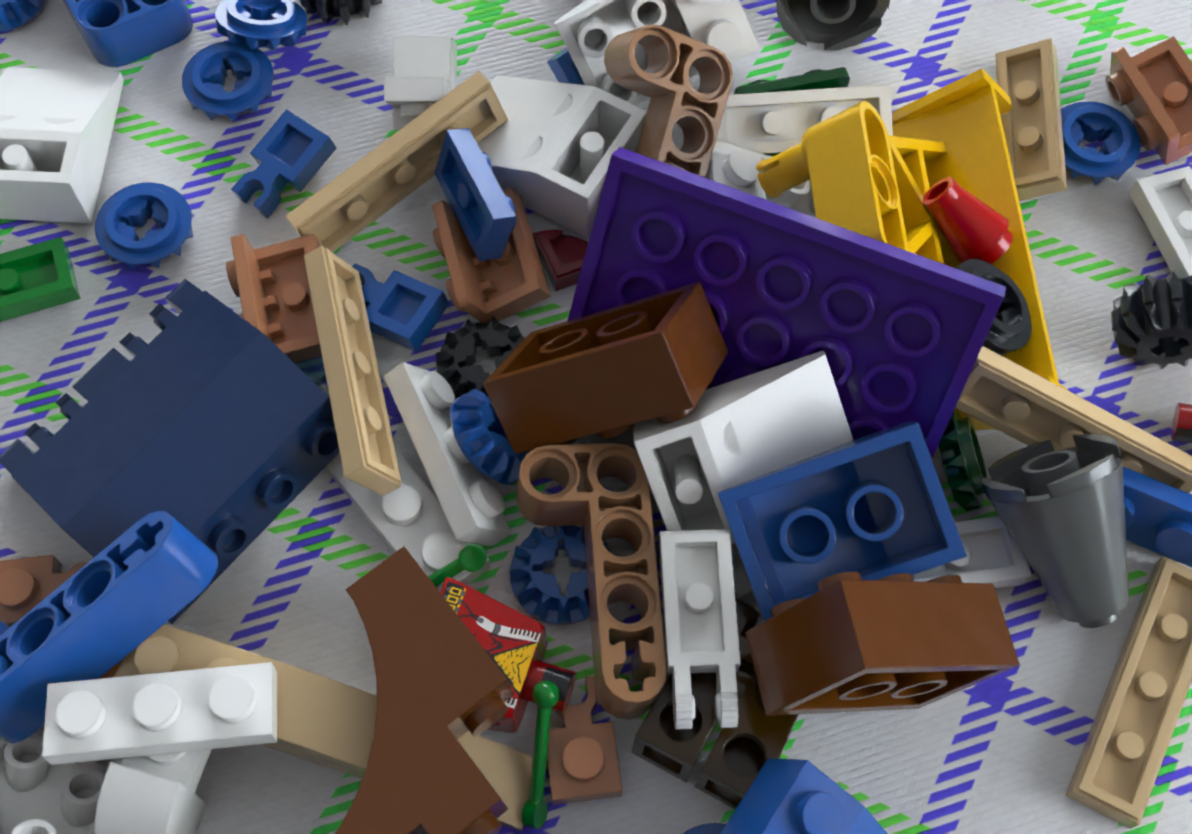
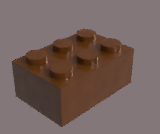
(609, 370)
(879, 644)

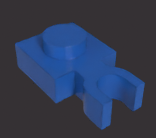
(285, 155)
(401, 307)

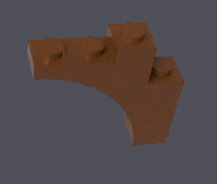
(429, 693)

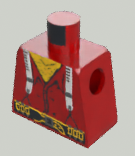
(514, 645)

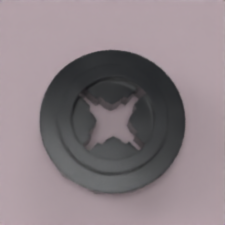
(1013, 321)
(459, 354)

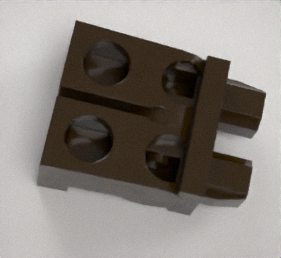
(738, 750)

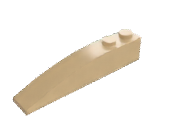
(325, 717)

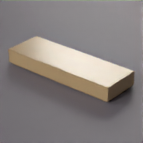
(1035, 121)

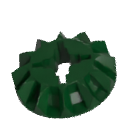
(963, 462)

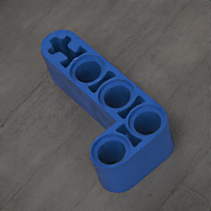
(129, 29)
(99, 616)

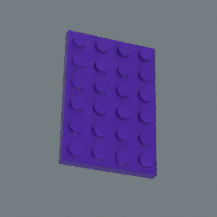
(789, 287)

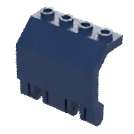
(191, 427)

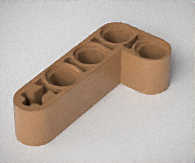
(672, 94)
(608, 576)

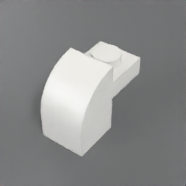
(421, 75)
(152, 795)

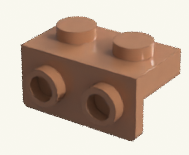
(1158, 94)
(495, 285)
(277, 293)

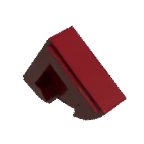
(560, 256)

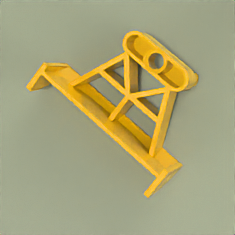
(880, 180)

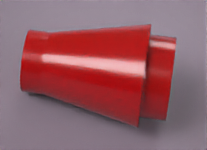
(967, 222)

